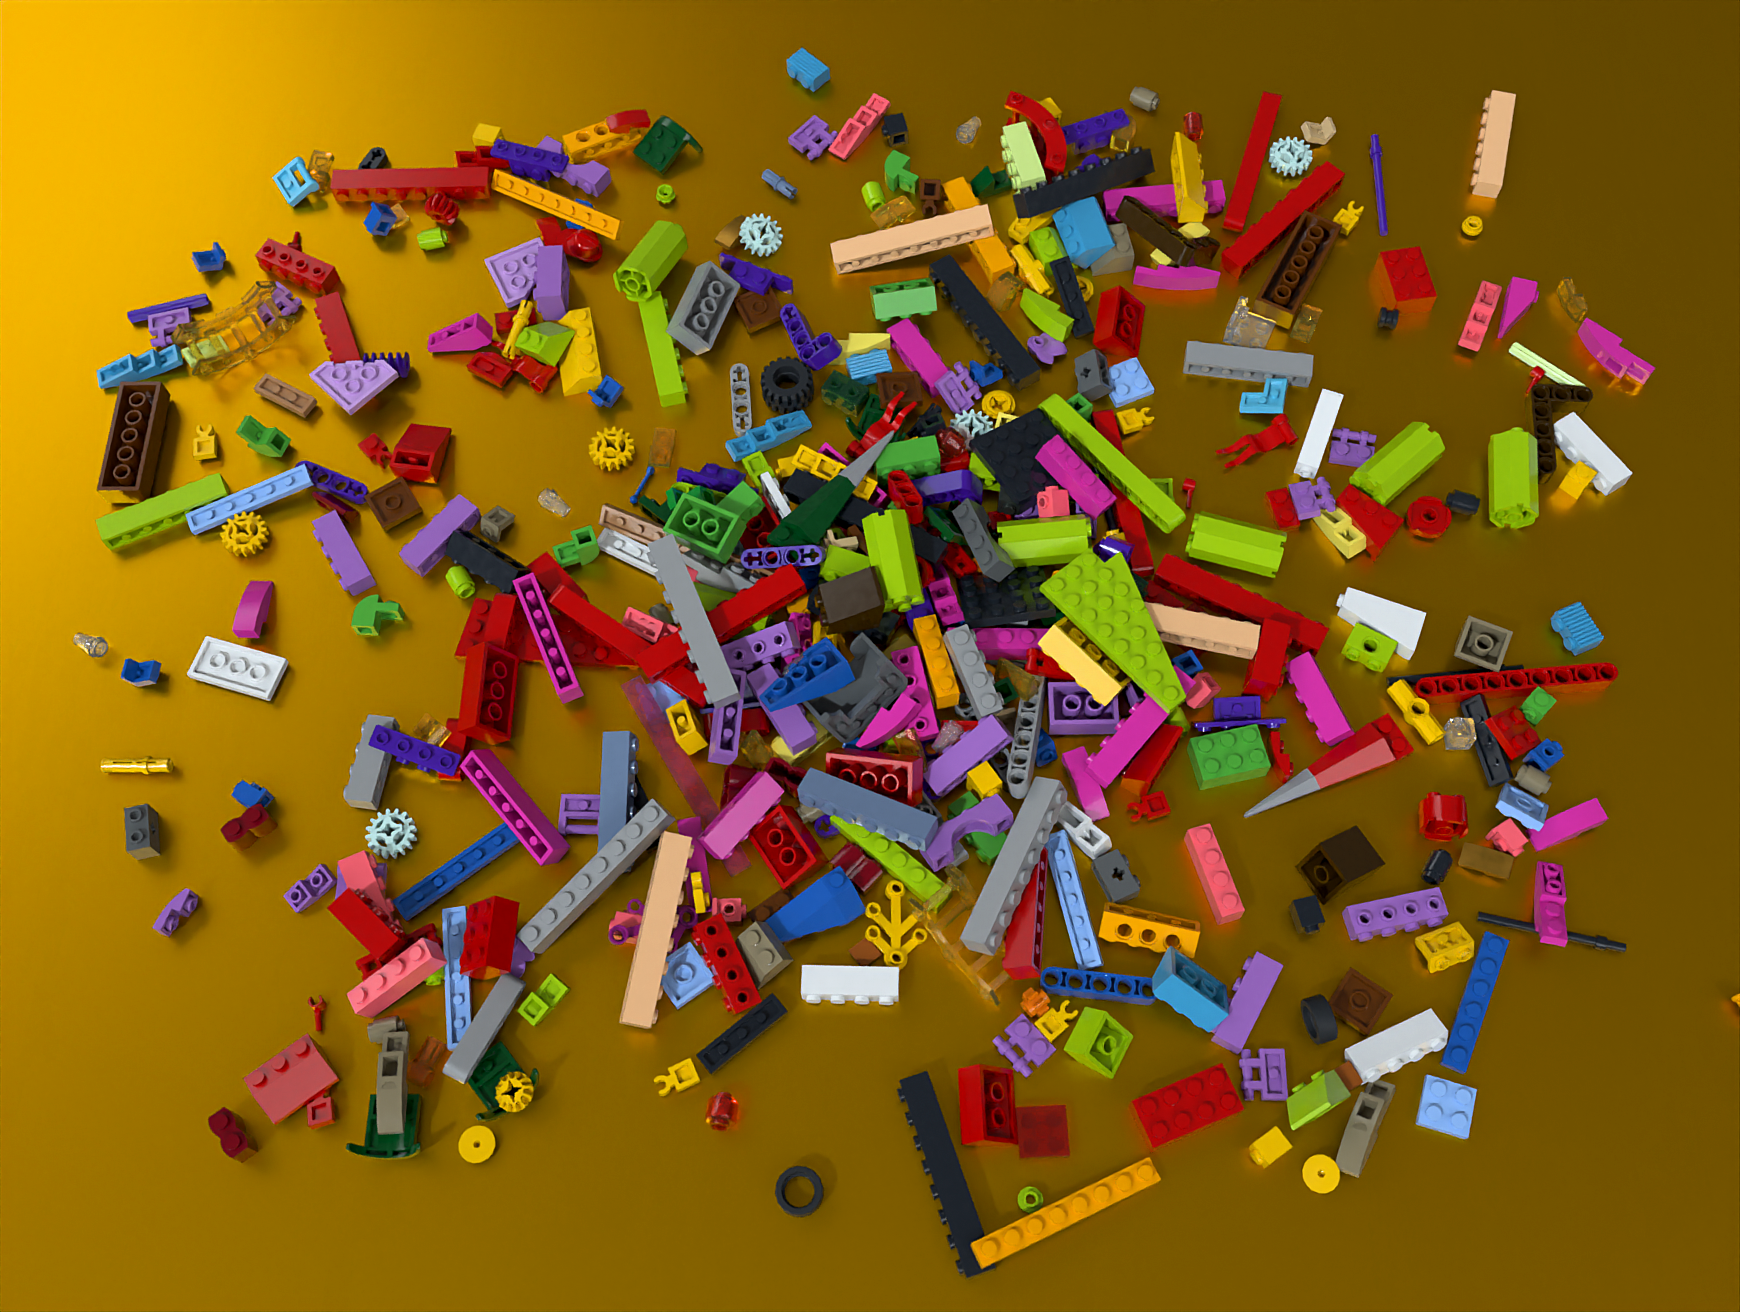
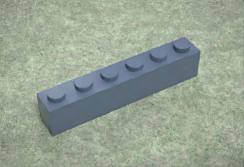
(617, 784)
(867, 809)

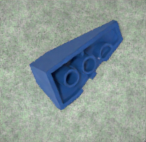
(815, 675)
(821, 906)

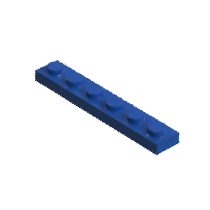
(455, 871)
(1474, 1002)

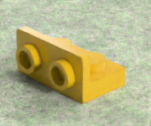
(1446, 946)

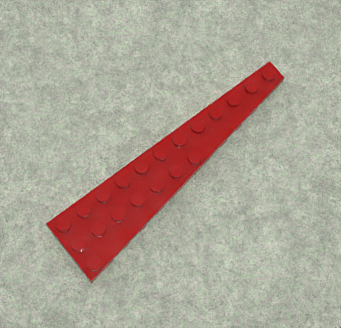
(580, 645)

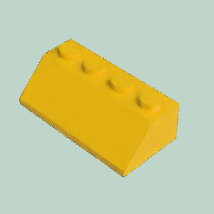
(1188, 180)
(580, 361)
(1084, 661)

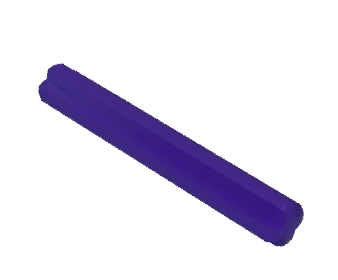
(190, 302)

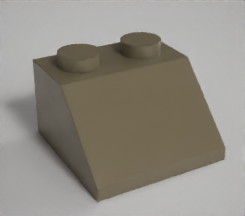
(1119, 257)
(1482, 643)
(762, 953)

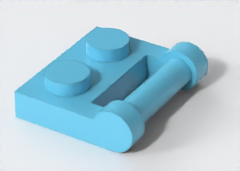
(290, 185)

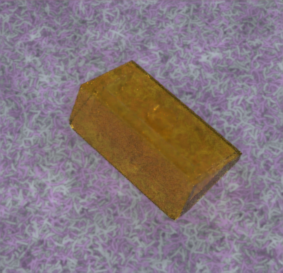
(1022, 681)

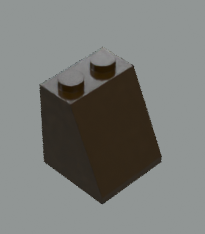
(851, 602)
(1339, 864)

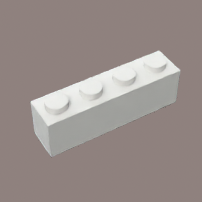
(1583, 444)
(850, 983)
(1397, 1046)

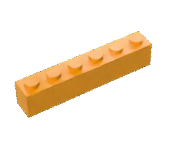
(989, 251)

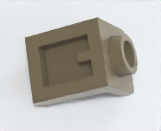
(495, 522)

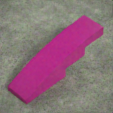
(1176, 279)
(944, 598)
(693, 828)

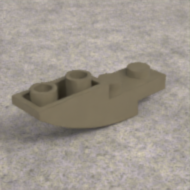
(392, 1083)
(1363, 1127)

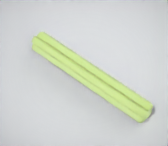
(1550, 370)

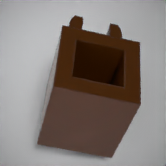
(930, 192)

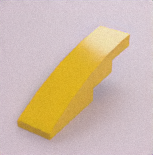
(827, 469)

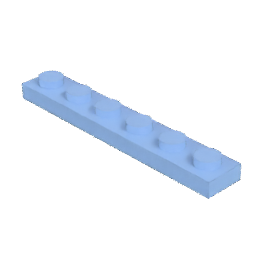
(249, 499)
(1073, 902)
(457, 986)

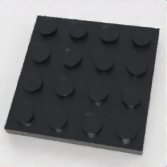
(1011, 455)
(1004, 602)

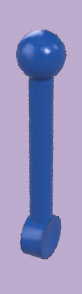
(634, 498)

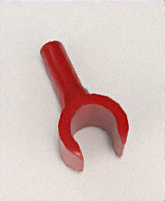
(294, 244)
(1537, 373)
(1189, 485)
(317, 1011)

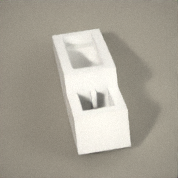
(1082, 831)

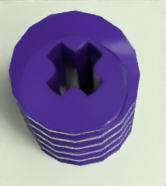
(399, 364)

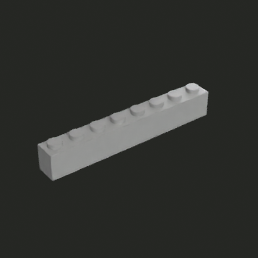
(694, 622)
(1014, 866)
(596, 876)

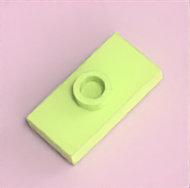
(206, 349)

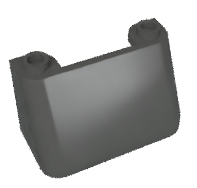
(857, 703)

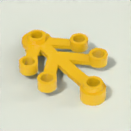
(894, 929)

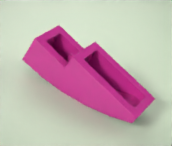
(253, 609)
(889, 723)
(1084, 787)
(1567, 825)

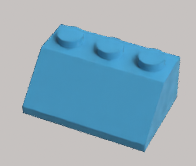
(1083, 231)
(1190, 990)

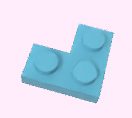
(1268, 402)

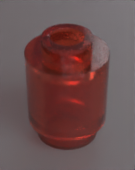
(1193, 126)

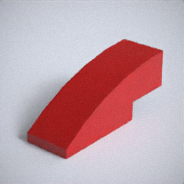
(479, 158)

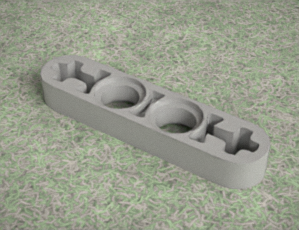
(741, 400)

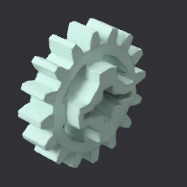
(1290, 156)
(751, 234)
(971, 420)
(394, 835)

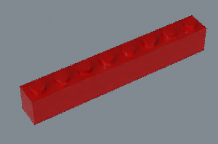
(411, 183)
(1281, 220)
(1235, 602)
(726, 620)

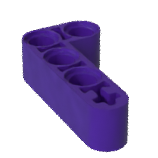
(811, 350)
(949, 487)

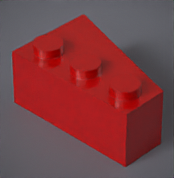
(1370, 518)

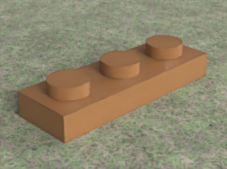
(285, 395)

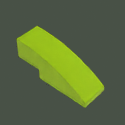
(1046, 315)

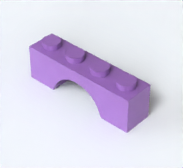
(590, 177)
(988, 816)

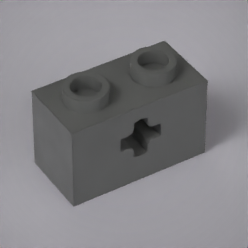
(1093, 375)
(142, 831)
(1115, 890)

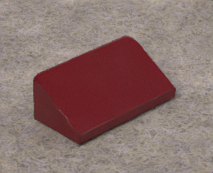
(332, 503)

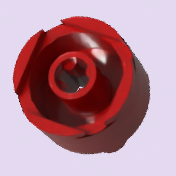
(1443, 817)

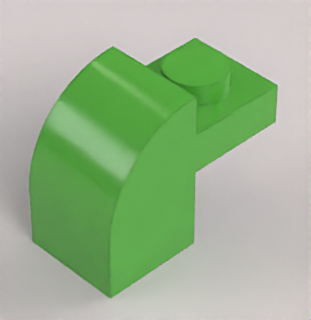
(898, 173)
(262, 439)
(580, 549)
(371, 612)

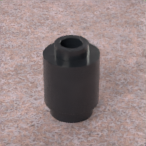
(1462, 502)
(1436, 867)

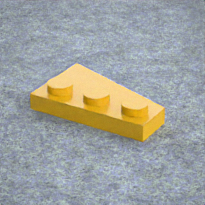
(1022, 227)

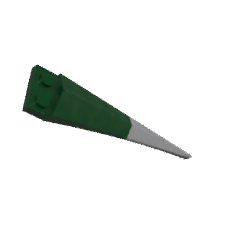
(816, 515)

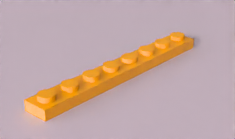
(557, 204)
(1065, 1212)

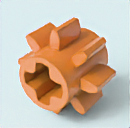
(1035, 1002)

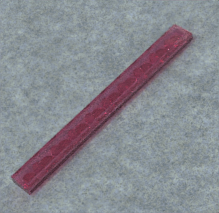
(679, 764)

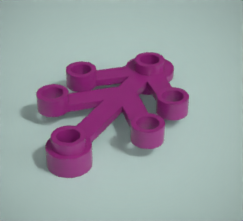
(634, 930)

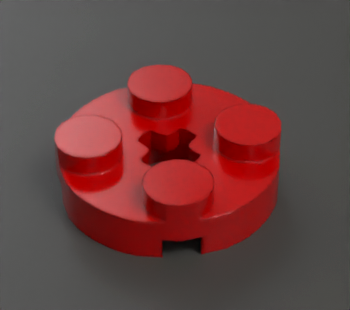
(1419, 525)

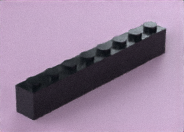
(1083, 183)
(984, 323)
(803, 485)
(945, 1171)

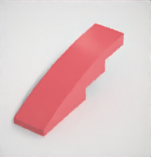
(859, 127)
(1480, 315)
(647, 625)

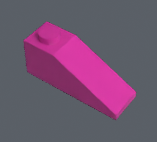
(1517, 301)
(463, 335)

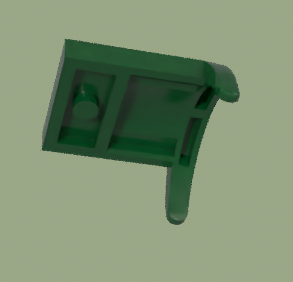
(664, 144)
(872, 414)
(947, 524)
(487, 1075)
(390, 1145)

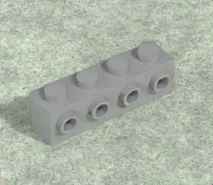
(972, 671)
(370, 766)

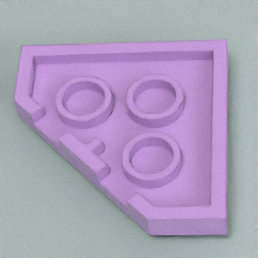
(515, 271)
(353, 382)

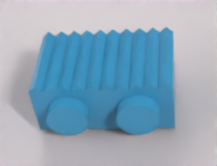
(807, 69)
(865, 366)
(1576, 628)

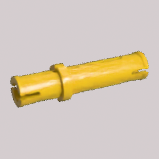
(520, 321)
(146, 765)

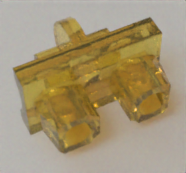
(755, 749)

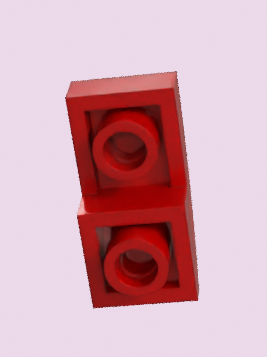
(622, 121)
(549, 229)
(1280, 762)

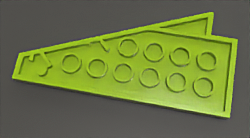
(1113, 615)

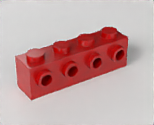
(297, 267)
(726, 964)

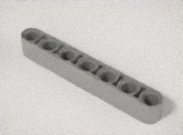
(1026, 740)

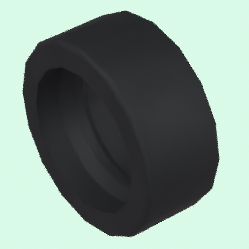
(1319, 1019)
(785, 1177)

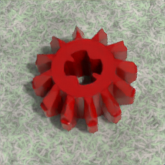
(442, 209)

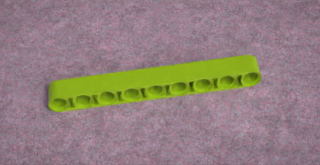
(1113, 464)

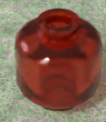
(950, 442)
(721, 1111)

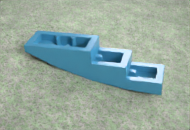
(139, 368)
(766, 437)

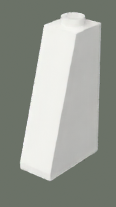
(1318, 434)
(1384, 617)

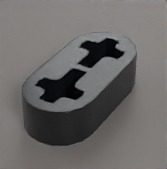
(371, 162)

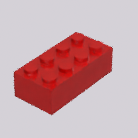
(488, 694)
(880, 772)
(1186, 1107)

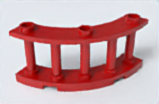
(1050, 141)

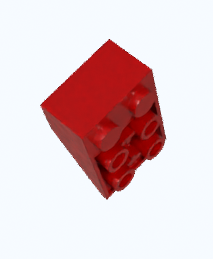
(420, 453)

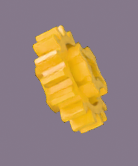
(613, 445)
(244, 533)

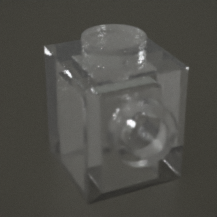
(1459, 733)

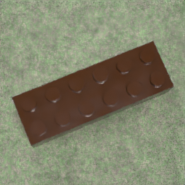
(1296, 269)
(133, 442)

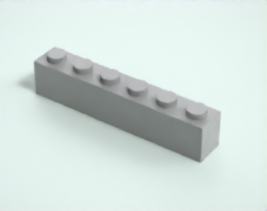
(1247, 363)

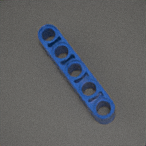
(1088, 991)

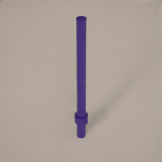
(1376, 154)

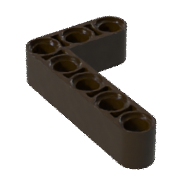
(1164, 236)
(1542, 401)

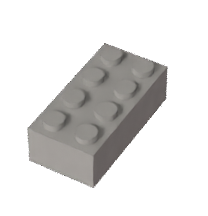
(703, 308)

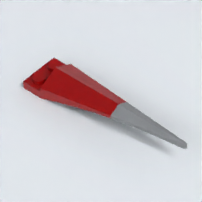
(1367, 750)

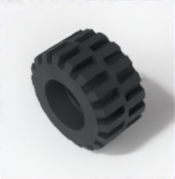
(787, 371)

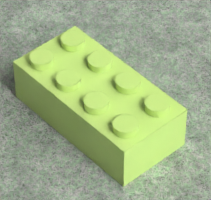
(1021, 156)

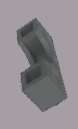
(989, 555)

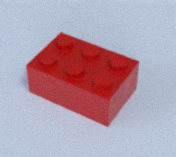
(1405, 280)
(1265, 668)
(368, 924)
(489, 938)

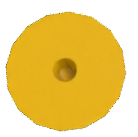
(477, 1144)
(1321, 1173)

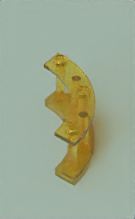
(229, 319)
(958, 881)

